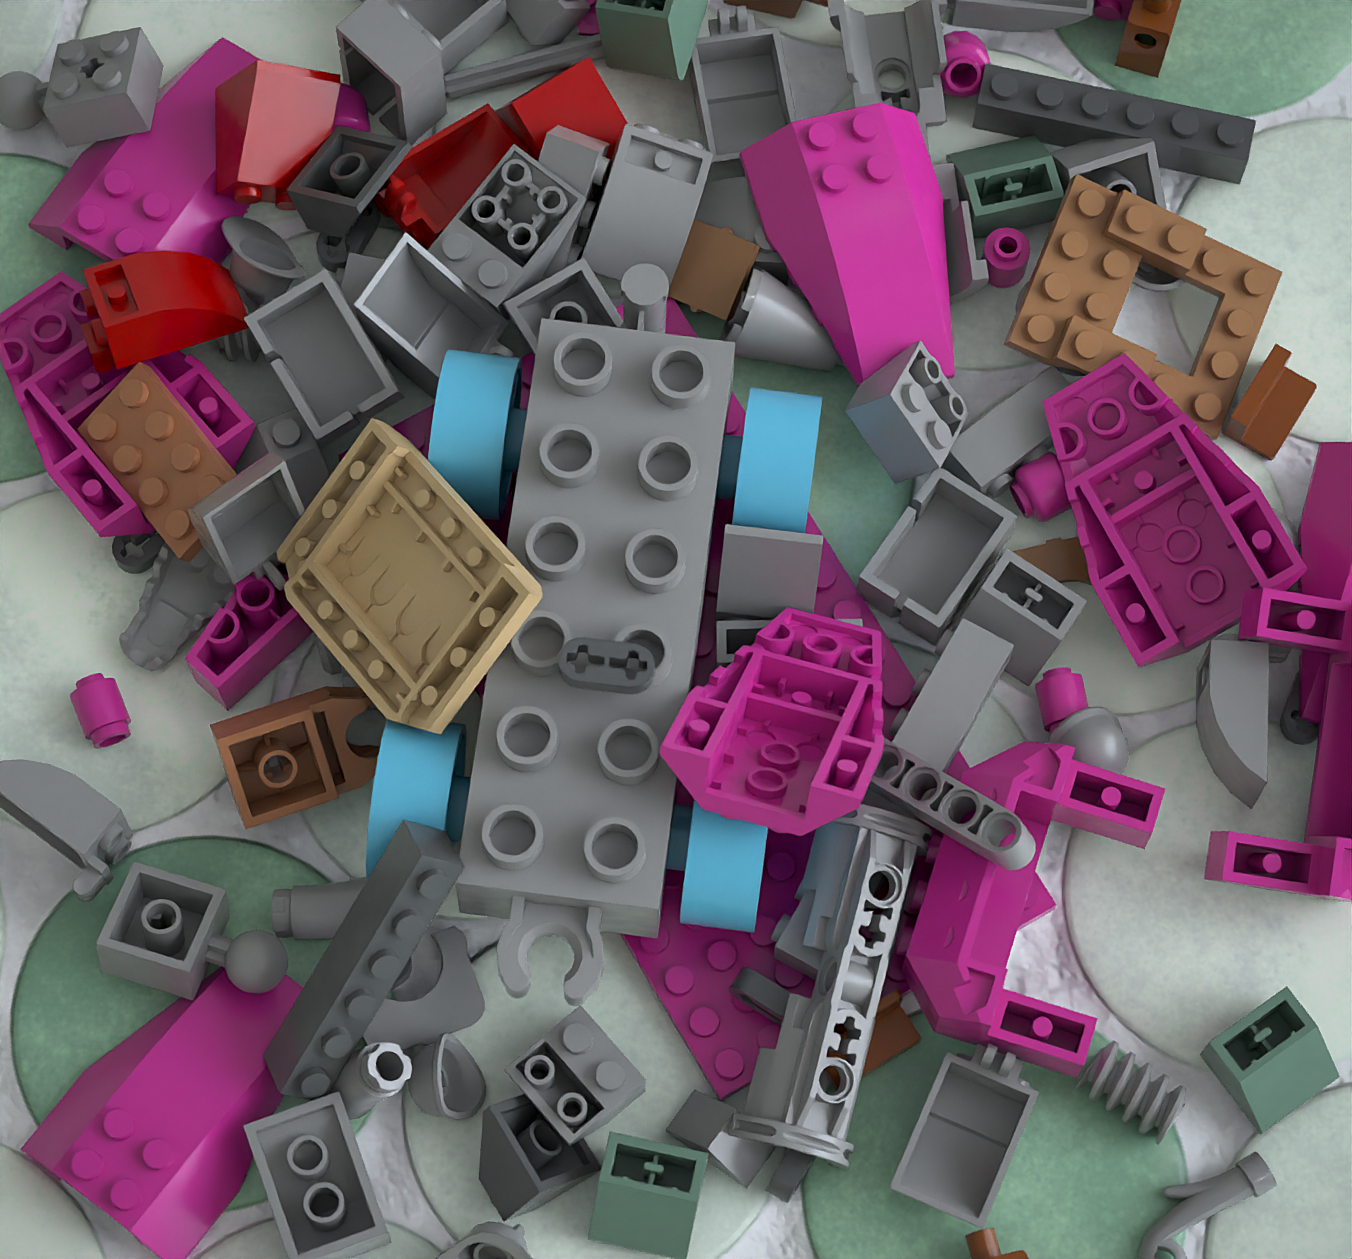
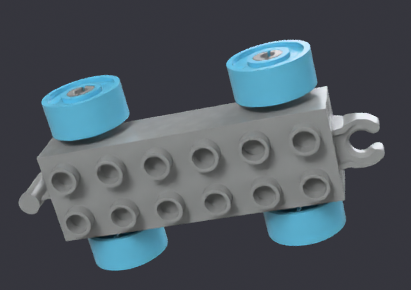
(616, 524)

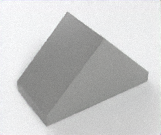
(705, 1126)

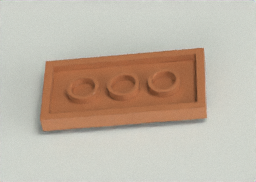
(156, 455)

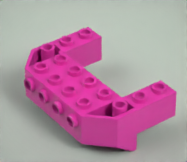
(1324, 861)
(975, 907)

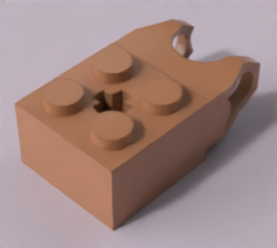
(311, 748)

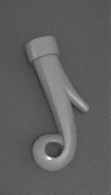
(1205, 1199)

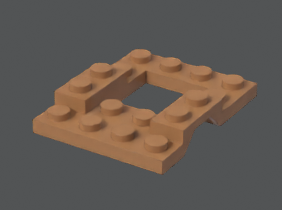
(1087, 275)

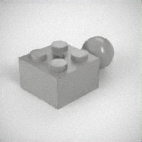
(94, 92)
(171, 930)

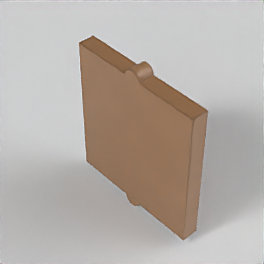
(713, 270)

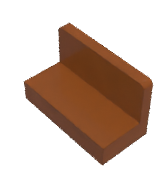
(1270, 406)
(890, 1037)

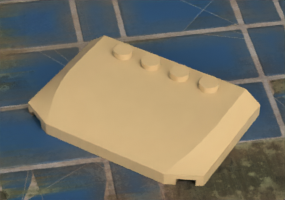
(404, 581)

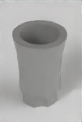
(313, 909)
(371, 1076)

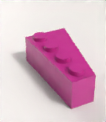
(246, 639)

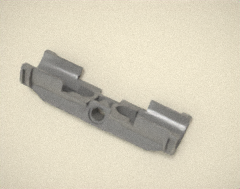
(915, 48)
(785, 1093)

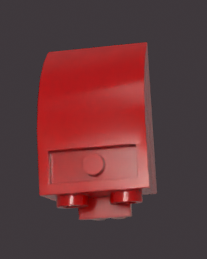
(444, 174)
(157, 306)

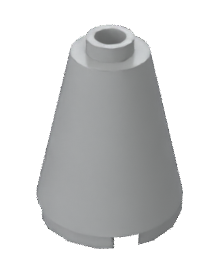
(778, 326)

